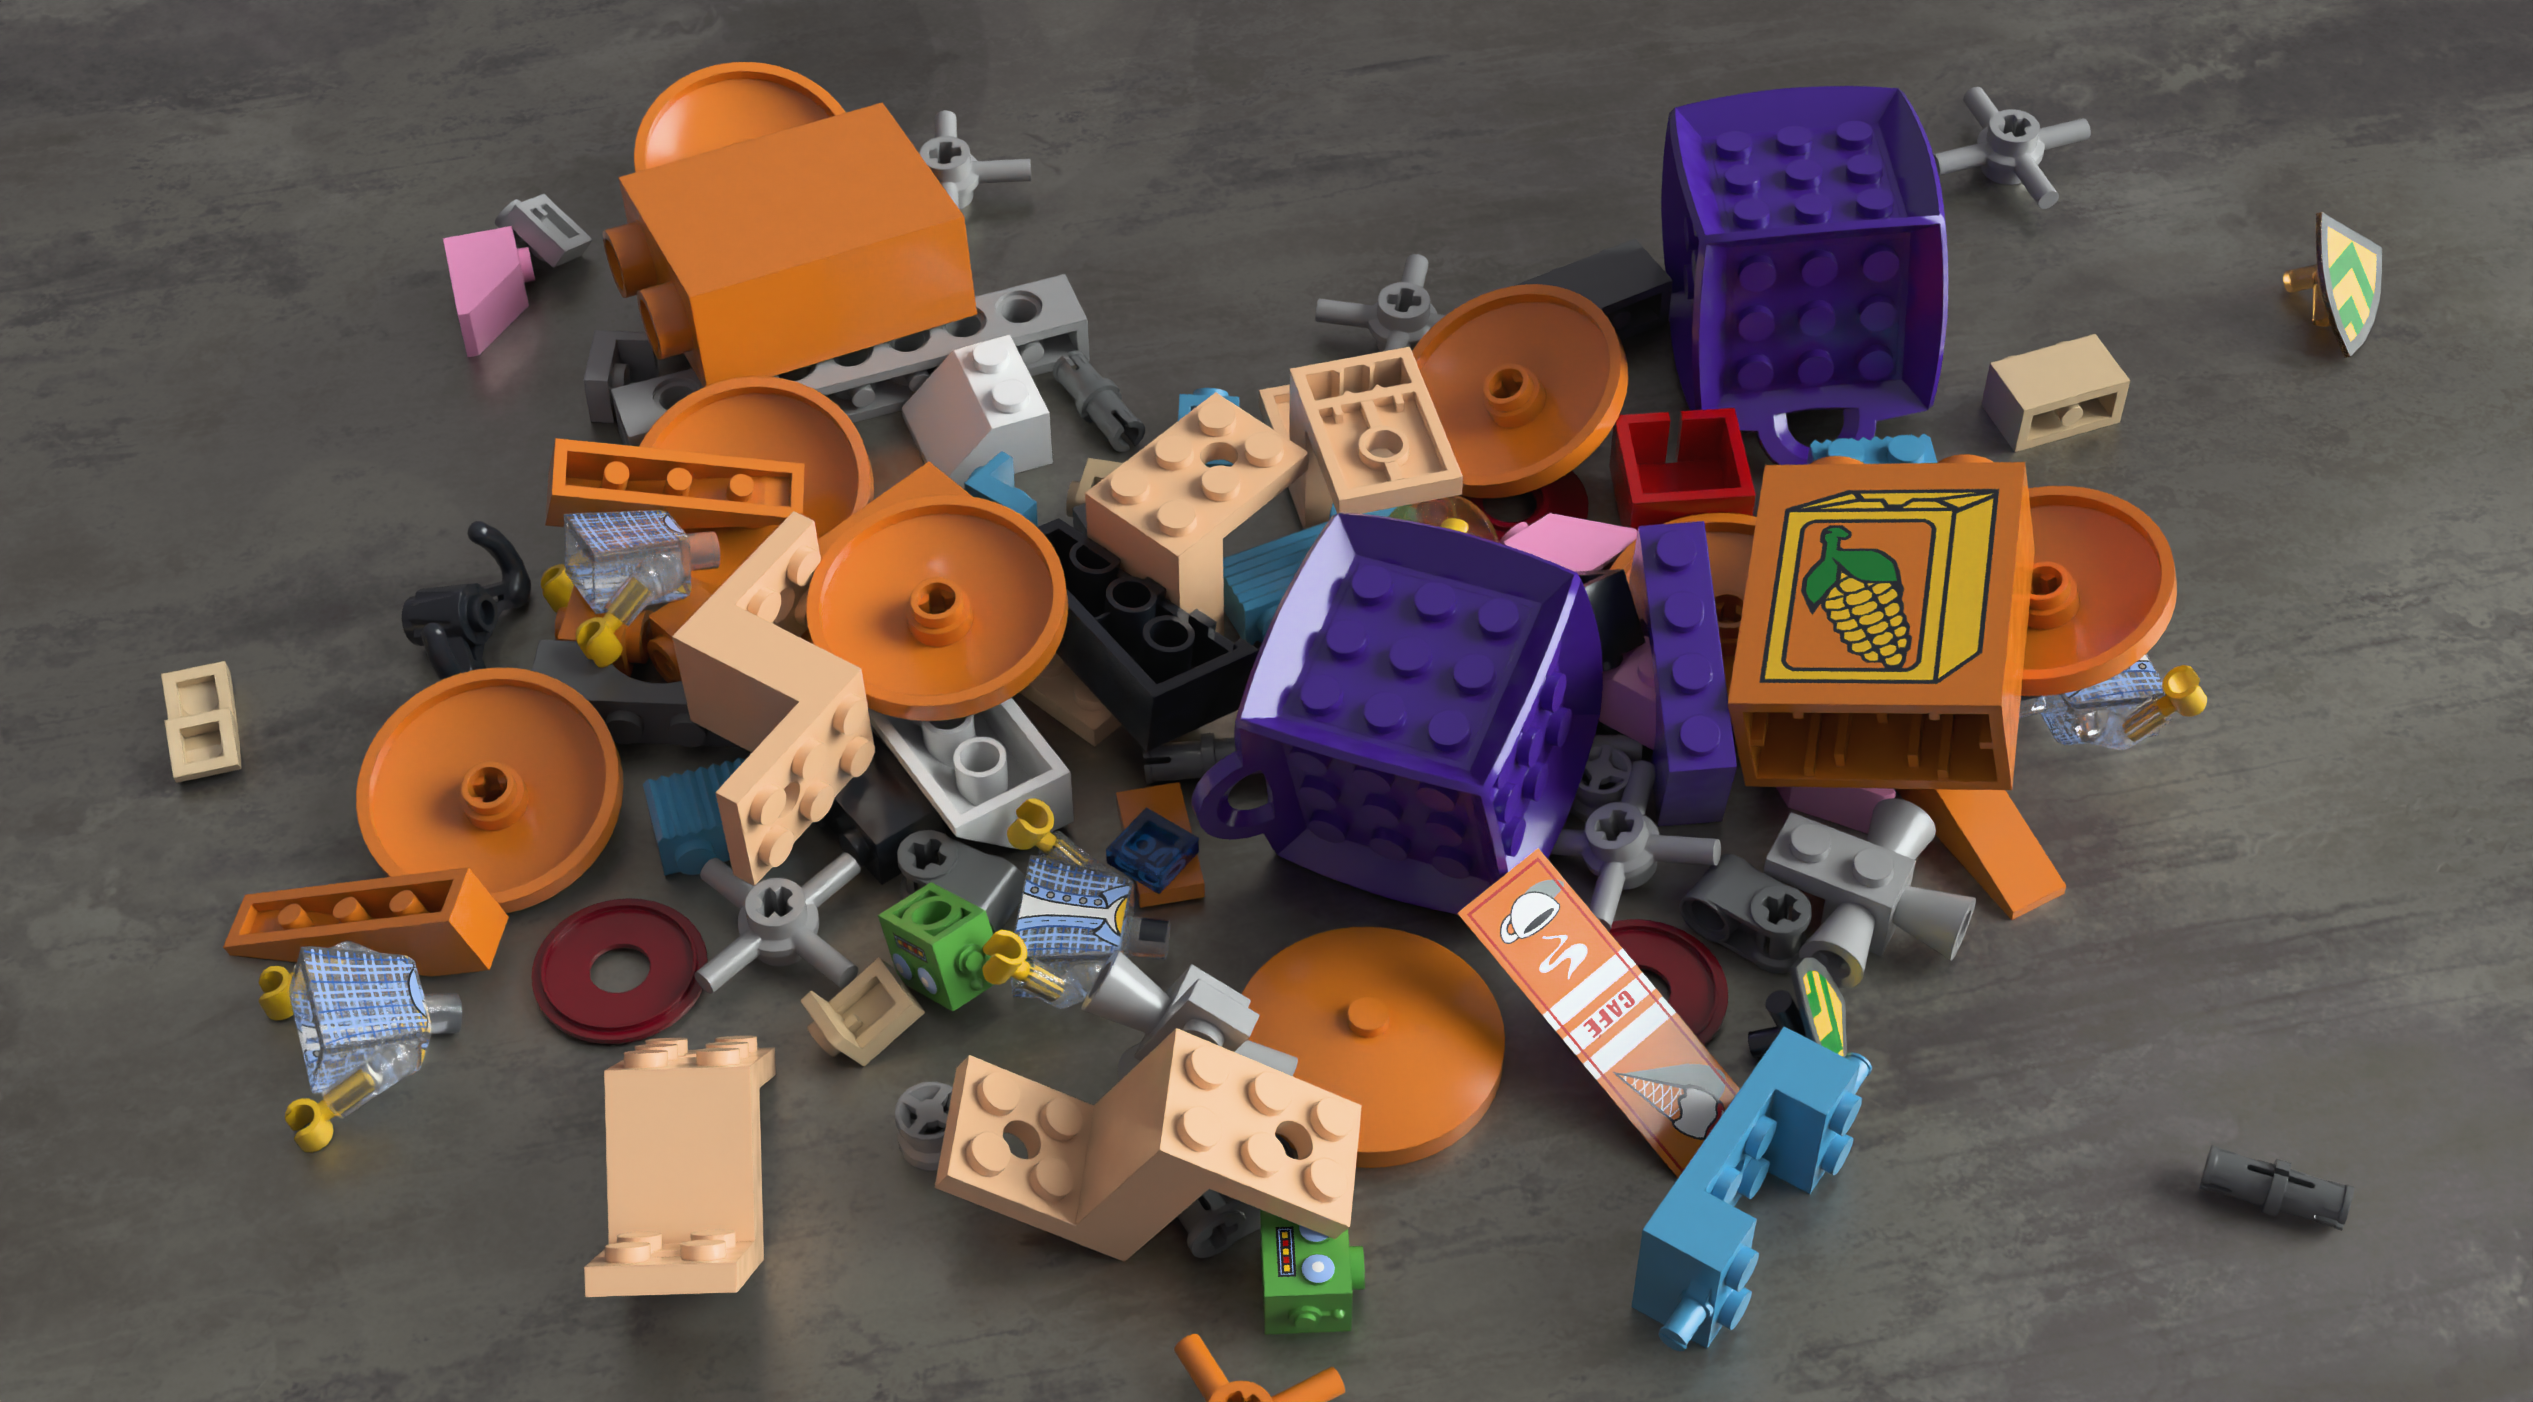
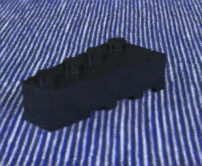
(1140, 651)

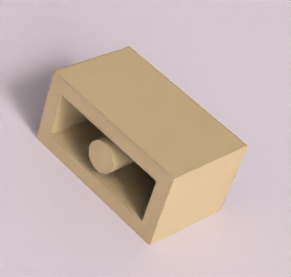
(2055, 392)

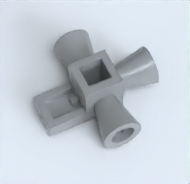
(1867, 888)
(1192, 1004)

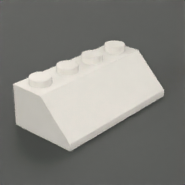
(980, 769)

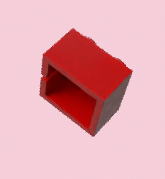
(1705, 478)

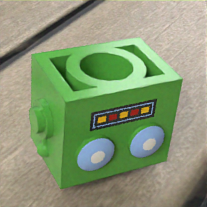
(938, 945)
(1307, 1278)

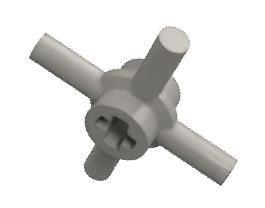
(2011, 147)
(958, 169)
(1399, 315)
(1626, 845)
(778, 923)

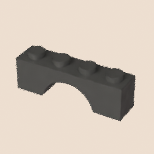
(629, 707)

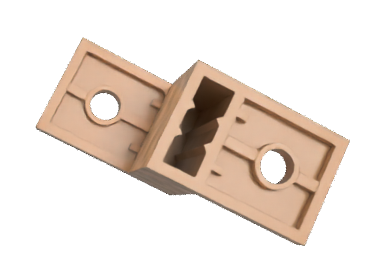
(1366, 435)
(1169, 523)
(775, 697)
(1151, 1146)
(683, 1169)

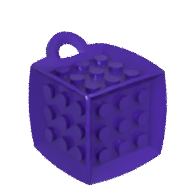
(1805, 258)
(1415, 712)

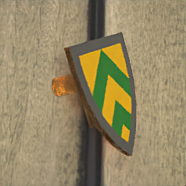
(2343, 282)

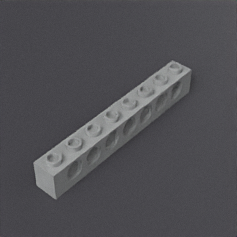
(880, 379)

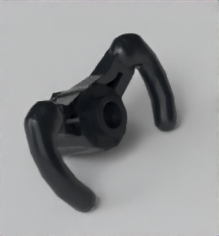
(461, 618)

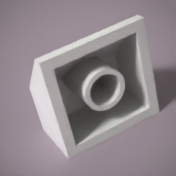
(976, 408)

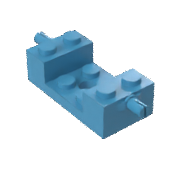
(1781, 1122)

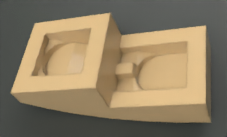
(201, 721)

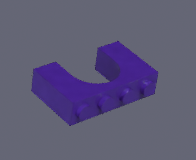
(1693, 720)

